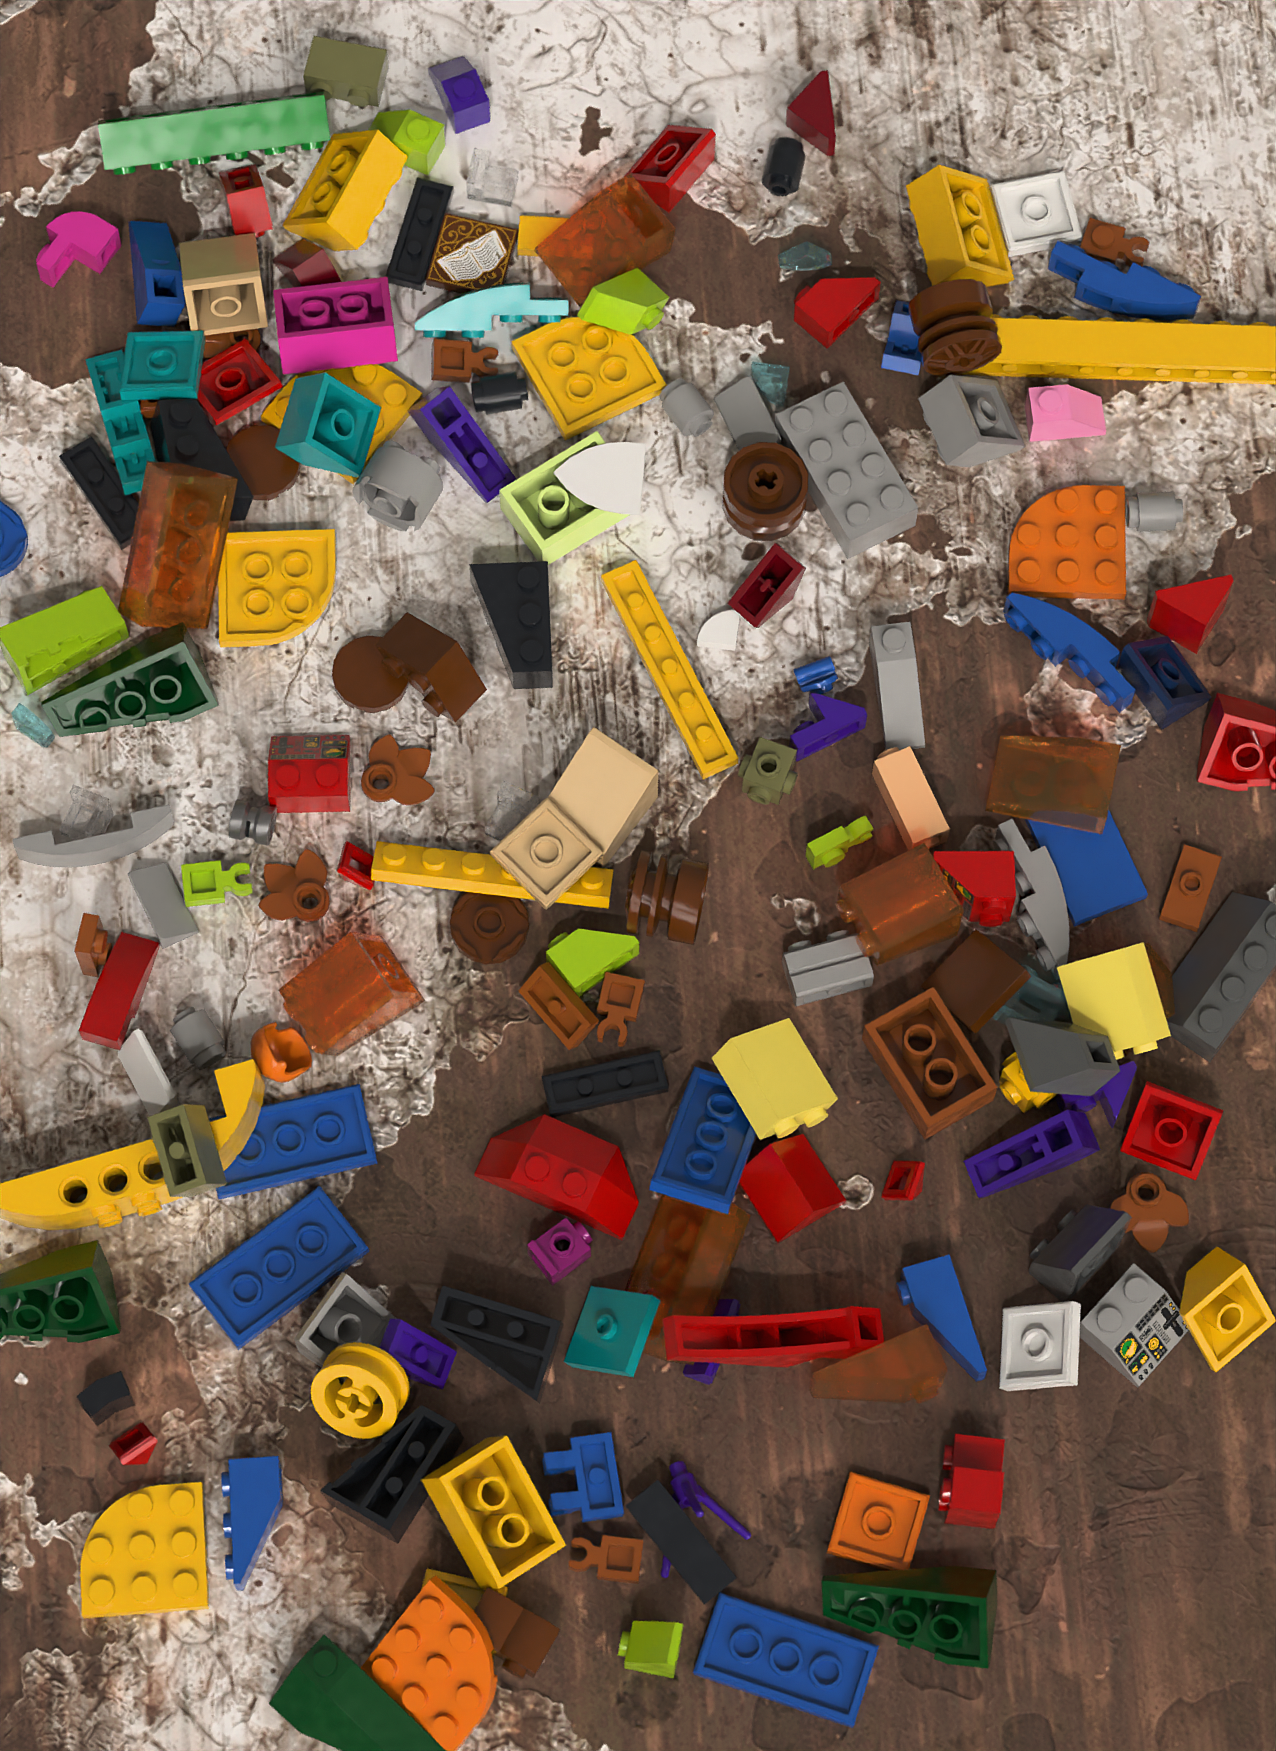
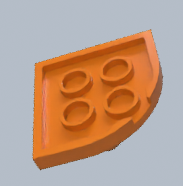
(1071, 545)
(437, 1665)

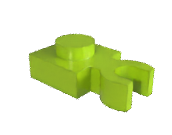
(832, 846)
(206, 882)

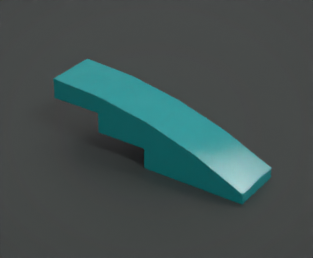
(121, 421)

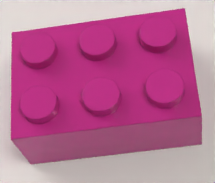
(335, 325)

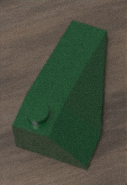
(144, 684)
(60, 1296)
(931, 1608)
(344, 1707)

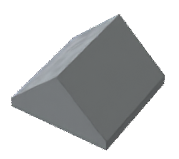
(342, 1317)

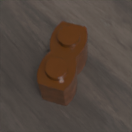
(516, 1633)

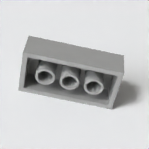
(847, 470)

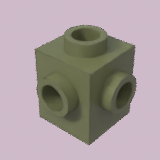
(768, 772)

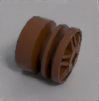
(955, 327)
(667, 897)

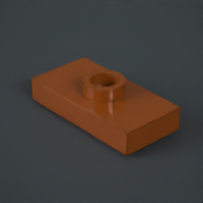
(1190, 888)

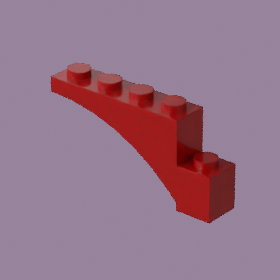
(773, 1339)

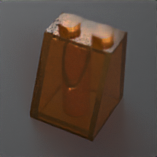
(900, 906)
(349, 993)

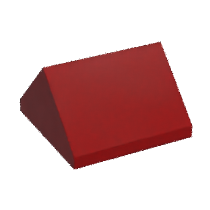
(674, 163)
(234, 382)
(1189, 610)
(1171, 1130)
(789, 1187)

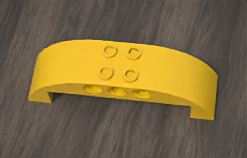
(49, 1196)

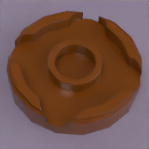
(261, 464)
(363, 680)
(489, 927)

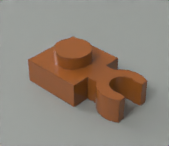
(1107, 243)
(456, 362)
(619, 1002)
(616, 1558)

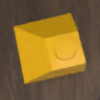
(1223, 1307)

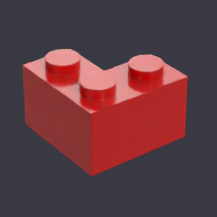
(974, 1483)

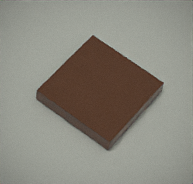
(977, 981)

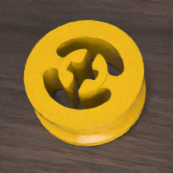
(369, 1375)

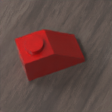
(246, 200)
(834, 306)

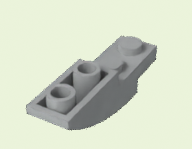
(1044, 909)

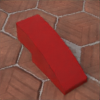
(119, 991)

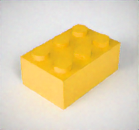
(493, 1512)

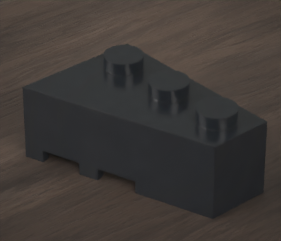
(187, 437)
(518, 614)
(500, 1336)
(386, 1483)

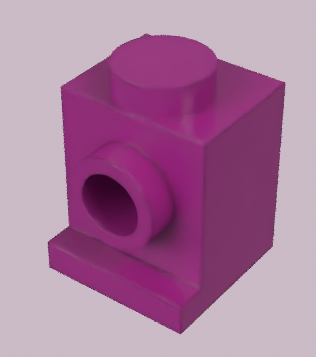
(556, 1263)

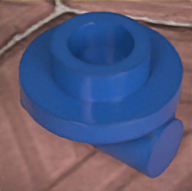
(816, 676)

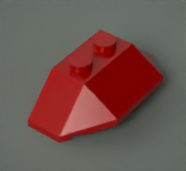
(563, 1172)

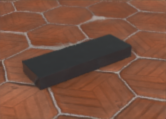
(419, 234)
(102, 489)
(605, 1084)
(680, 1542)

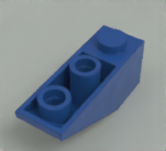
(155, 274)
(254, 1505)

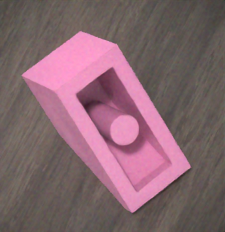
(1063, 413)

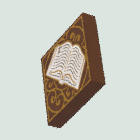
(471, 254)

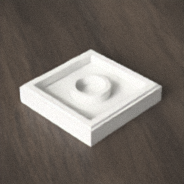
(1036, 213)
(1040, 1346)

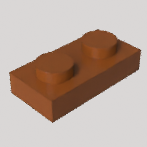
(92, 945)
(558, 1005)

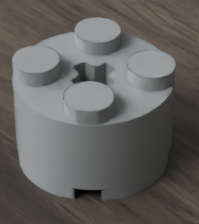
(399, 487)

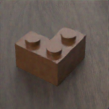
(432, 666)

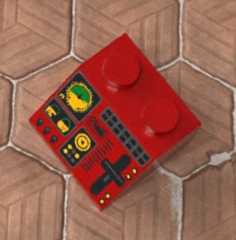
(309, 773)
(981, 883)

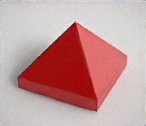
(356, 866)
(904, 1180)
(134, 1445)

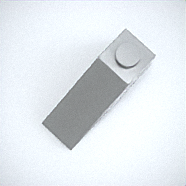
(897, 685)

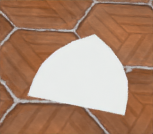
(607, 476)

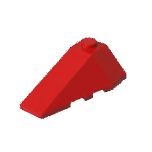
(1238, 745)

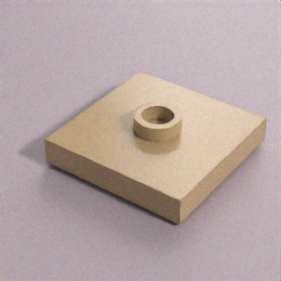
(546, 853)

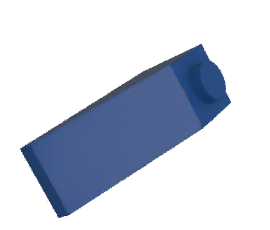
(937, 1300)

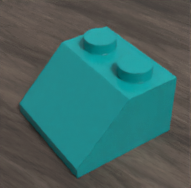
(328, 425)

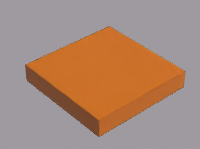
(878, 1523)

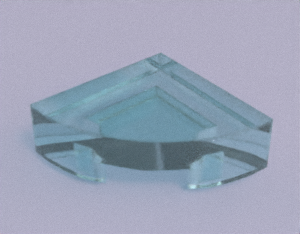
(805, 258)
(771, 381)
(32, 726)

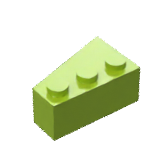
(61, 638)

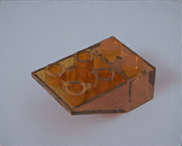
(607, 238)

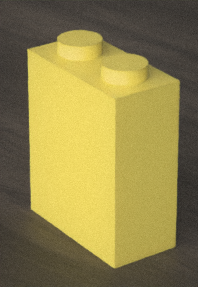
(1116, 998)
(775, 1079)

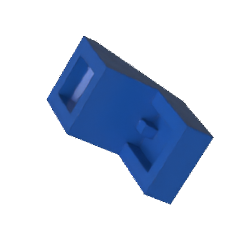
(901, 348)

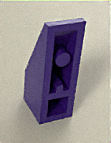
(461, 442)
(1032, 1153)

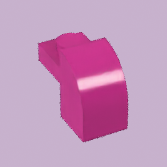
(80, 238)

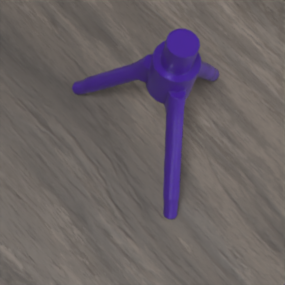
(688, 1494)

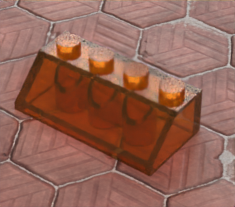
(177, 546)
(685, 1262)

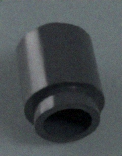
(784, 166)
(499, 393)

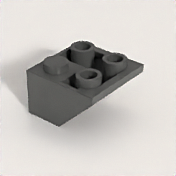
(1062, 1056)

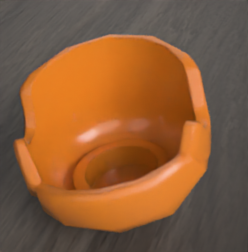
(280, 1053)

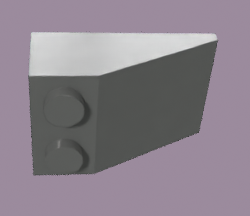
(1078, 1249)

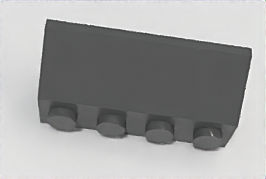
(1223, 974)

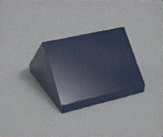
(1162, 679)

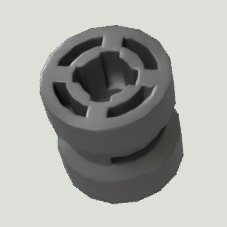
(252, 822)

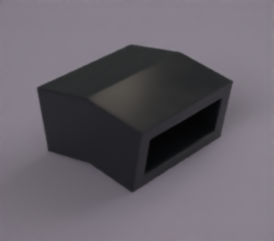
(106, 1397)

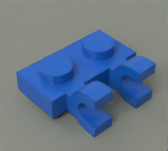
(595, 1477)

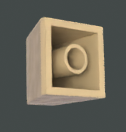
(223, 284)
(605, 792)

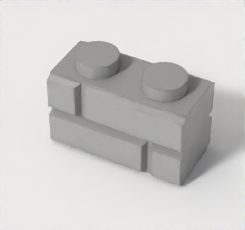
(826, 968)

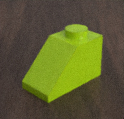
(414, 135)
(625, 303)
(588, 955)
(652, 1647)

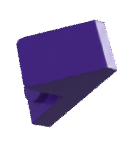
(834, 722)
(1110, 1095)
(418, 1353)

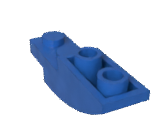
(1136, 294)
(1060, 636)

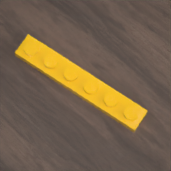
(669, 669)
(475, 874)

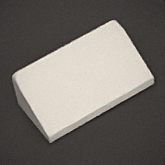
(147, 1074)

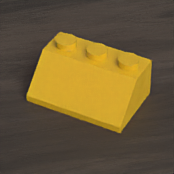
(346, 190)
(958, 227)

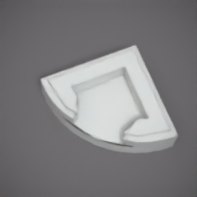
(720, 631)

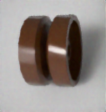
(765, 491)

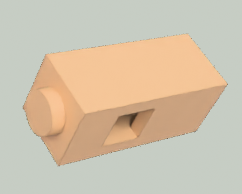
(910, 798)

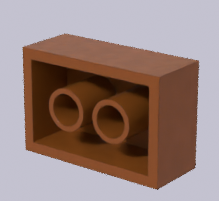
(929, 1063)

